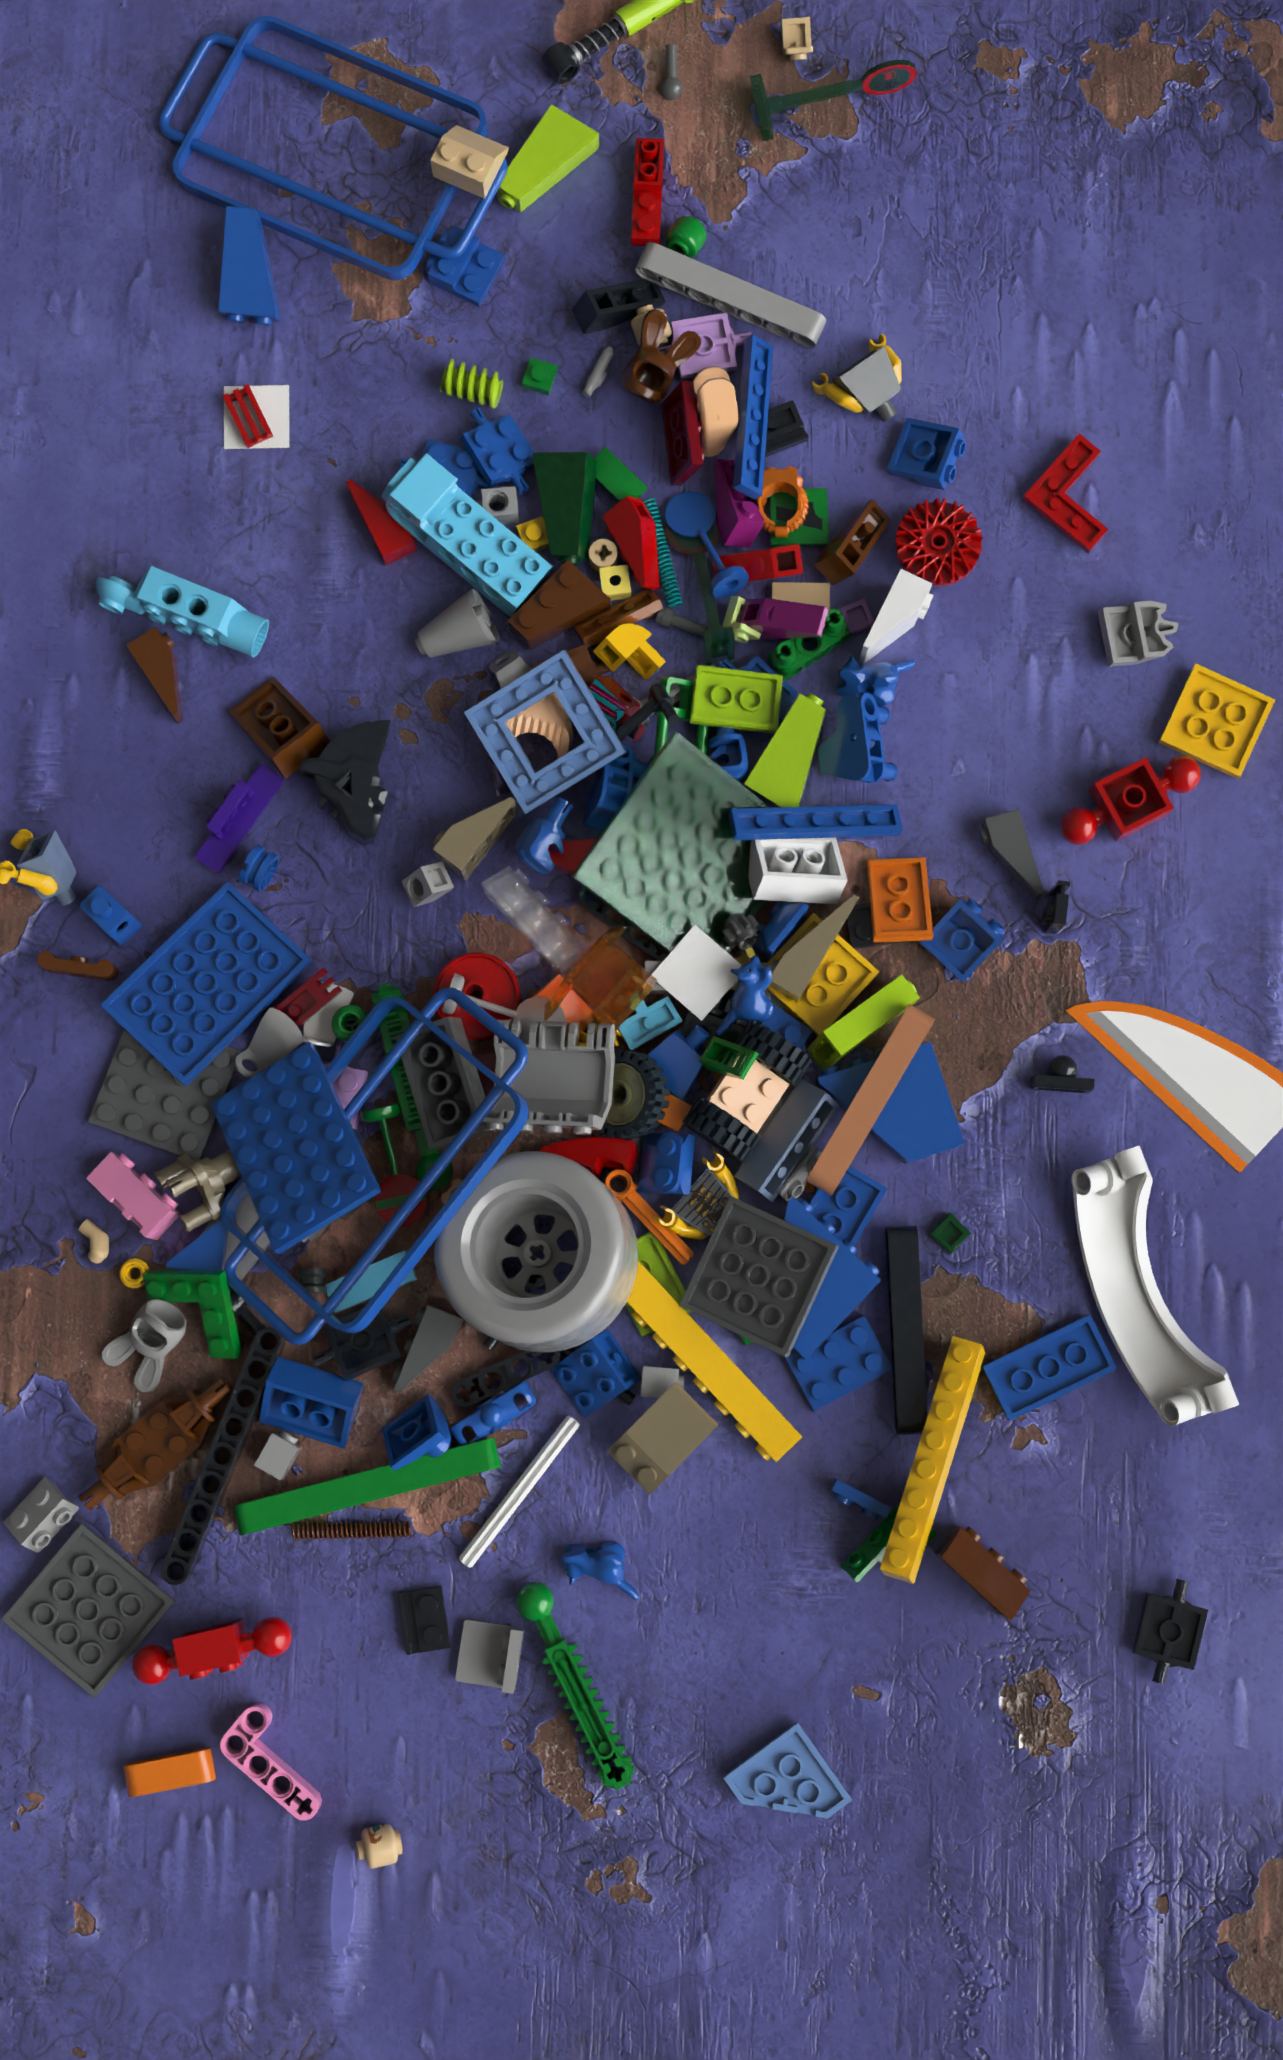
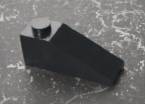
(614, 304)

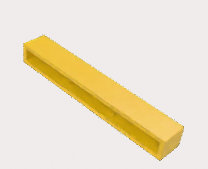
(711, 1366)
(932, 1460)

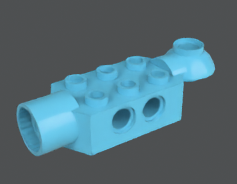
(188, 608)

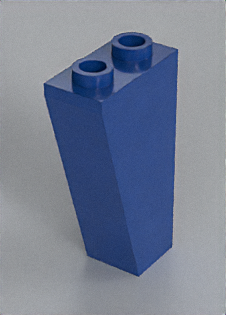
(246, 272)

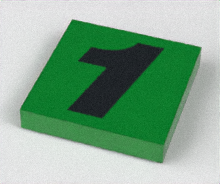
(814, 528)

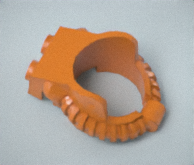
(785, 481)

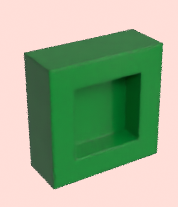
(539, 376)

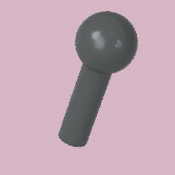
(671, 87)

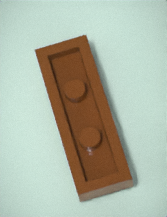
(629, 611)

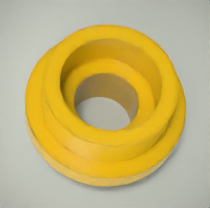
(125, 1273)

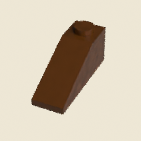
(852, 544)
(160, 666)

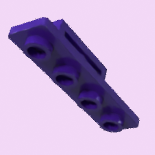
(237, 816)

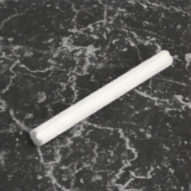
(519, 1491)

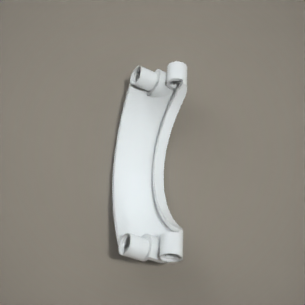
(1112, 1239)

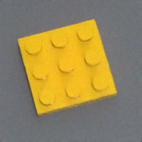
(1216, 721)
(834, 984)

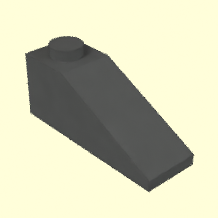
(1010, 847)

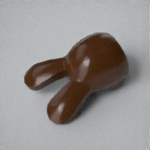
(650, 370)

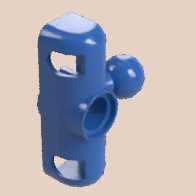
(493, 1414)

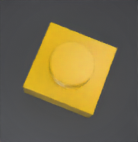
(534, 533)

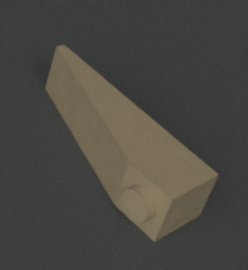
(801, 961)

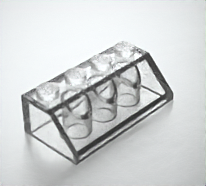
(534, 920)

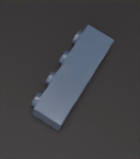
(787, 1140)

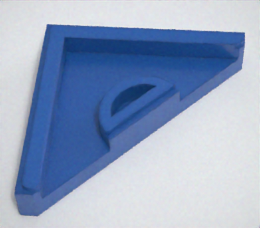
(205, 1252)

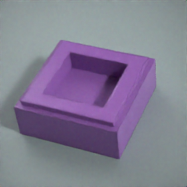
(857, 616)

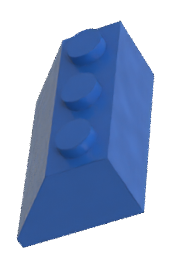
(310, 1402)

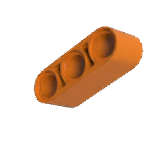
(169, 1772)

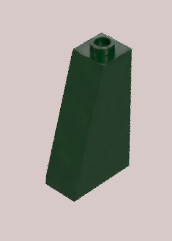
(567, 500)

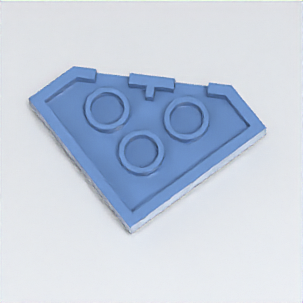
(788, 1777)

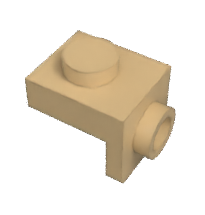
(796, 37)

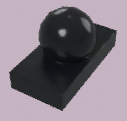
(1062, 1077)

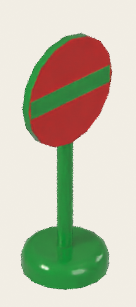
(398, 1186)

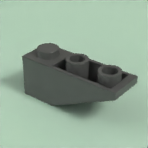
(433, 1339)

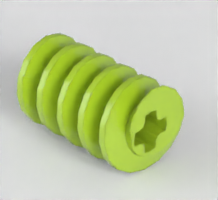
(471, 384)

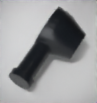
(241, 1309)

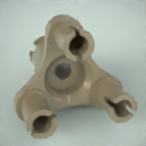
(207, 1176)

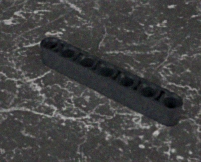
(906, 1329)

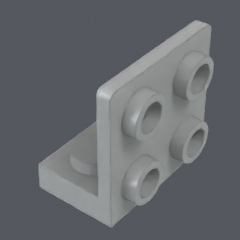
(490, 1654)

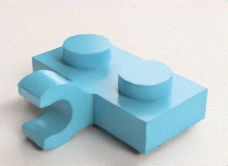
(649, 1022)

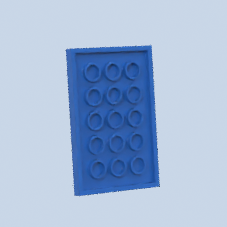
(206, 984)
(295, 1148)

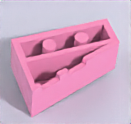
(134, 1195)

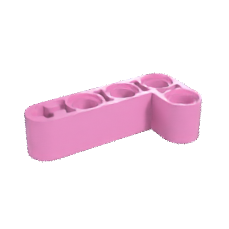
(275, 1765)

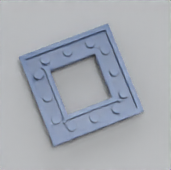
(490, 724)

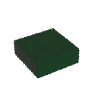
(949, 1233)

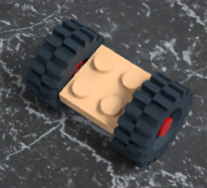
(739, 1106)

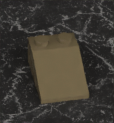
(470, 840)
(662, 1437)

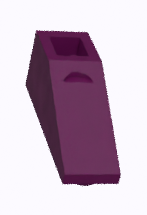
(736, 512)
(783, 618)

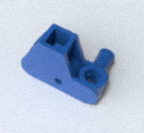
(847, 749)
(611, 788)

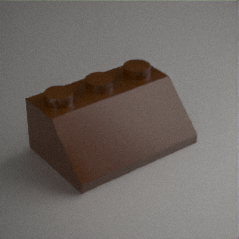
(984, 1571)

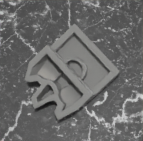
(1135, 632)

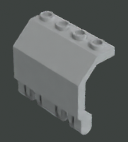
(561, 1080)

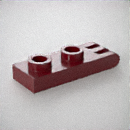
(309, 998)

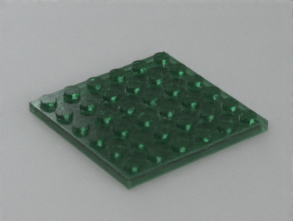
(672, 850)

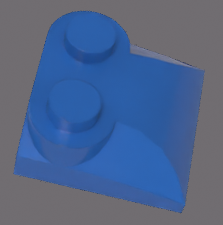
(784, 922)
(666, 1163)
(417, 1432)

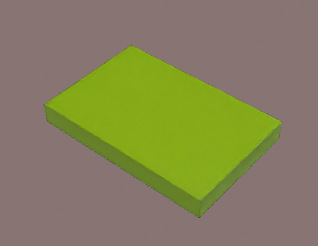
(736, 699)
(655, 1260)

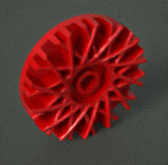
(942, 524)
(484, 975)

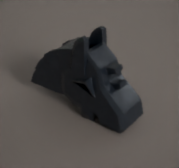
(353, 759)

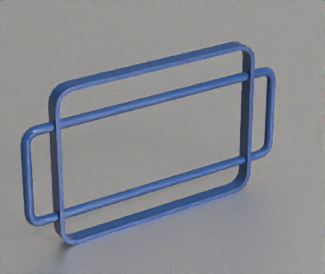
(242, 48)
(444, 1216)

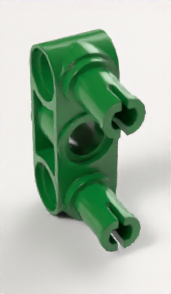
(790, 656)

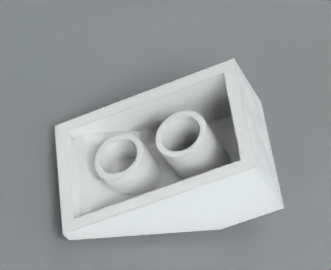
(903, 606)

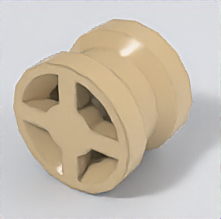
(603, 560)

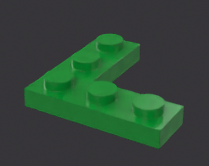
(213, 1295)

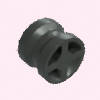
(312, 1279)

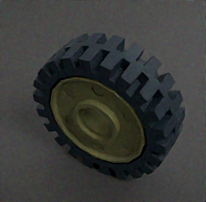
(644, 1096)

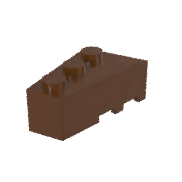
(557, 606)

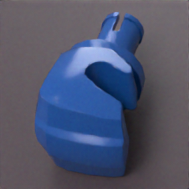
(732, 750)
(541, 834)

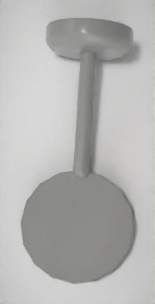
(528, 1011)

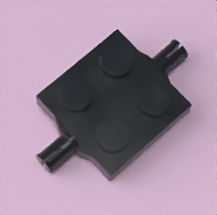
(363, 1350)
(1170, 1631)

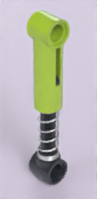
(565, 60)

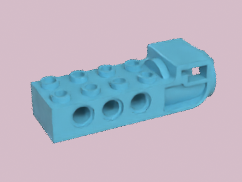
(464, 534)

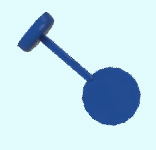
(692, 516)

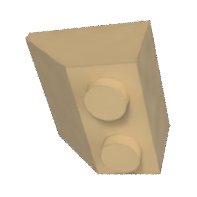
(468, 160)

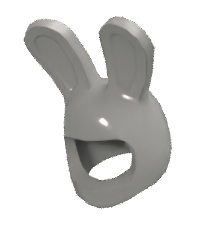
(152, 1333)

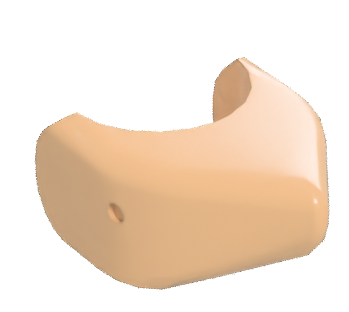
(715, 409)
(546, 719)

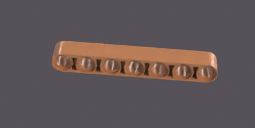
(870, 1099)

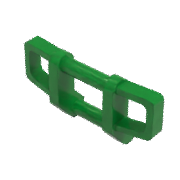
(684, 714)

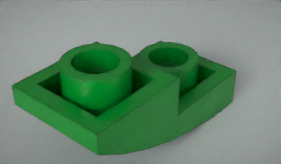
(617, 476)

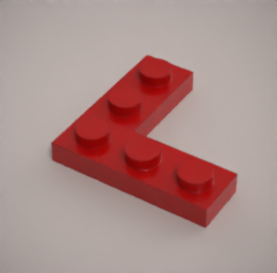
(1049, 495)

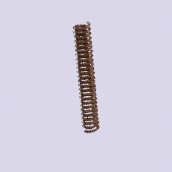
(404, 1532)

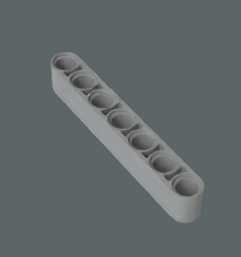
(730, 295)

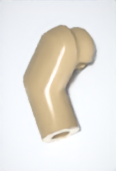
(98, 1241)

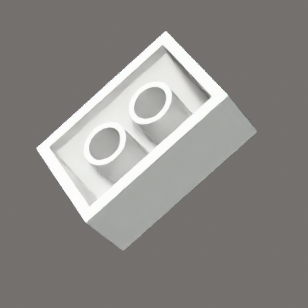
(797, 870)

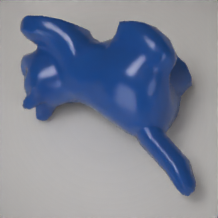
(875, 679)
(749, 997)
(603, 1564)

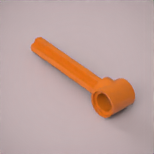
(645, 1215)

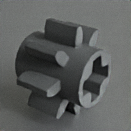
(741, 931)

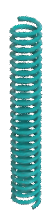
(664, 559)

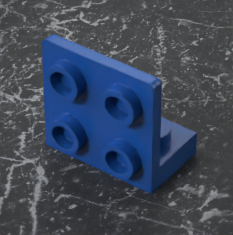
(596, 1373)

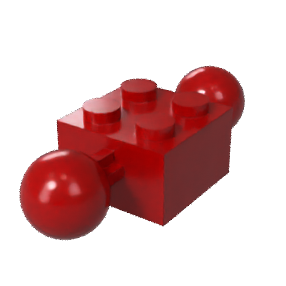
(1130, 799)
(210, 1648)

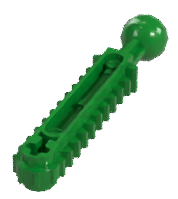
(392, 1025)
(535, 1604)

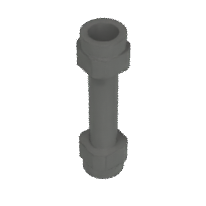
(667, 617)

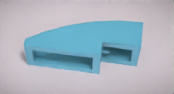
(370, 1281)

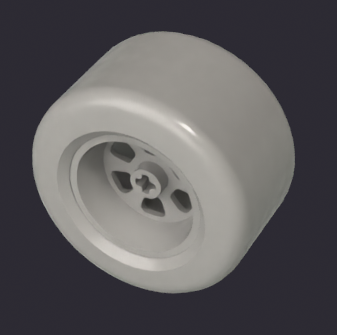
(475, 1245)

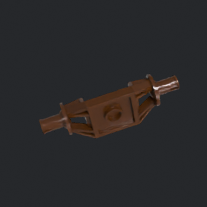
(156, 1444)

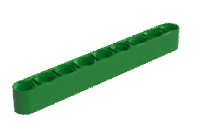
(365, 1487)

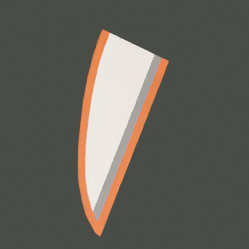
(1200, 1075)

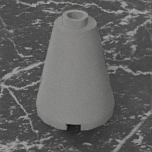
(458, 628)

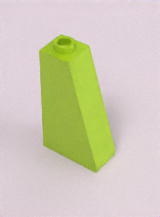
(546, 157)
(788, 757)
(862, 1022)

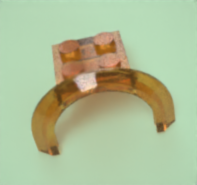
(606, 980)

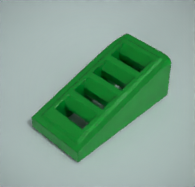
(722, 1055)

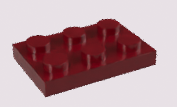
(682, 433)

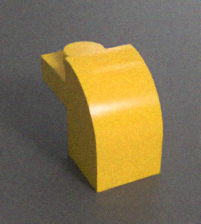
(630, 644)

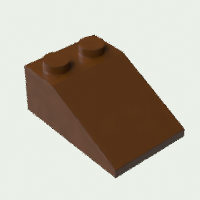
(279, 726)

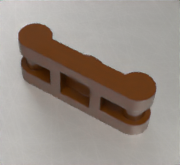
(78, 967)

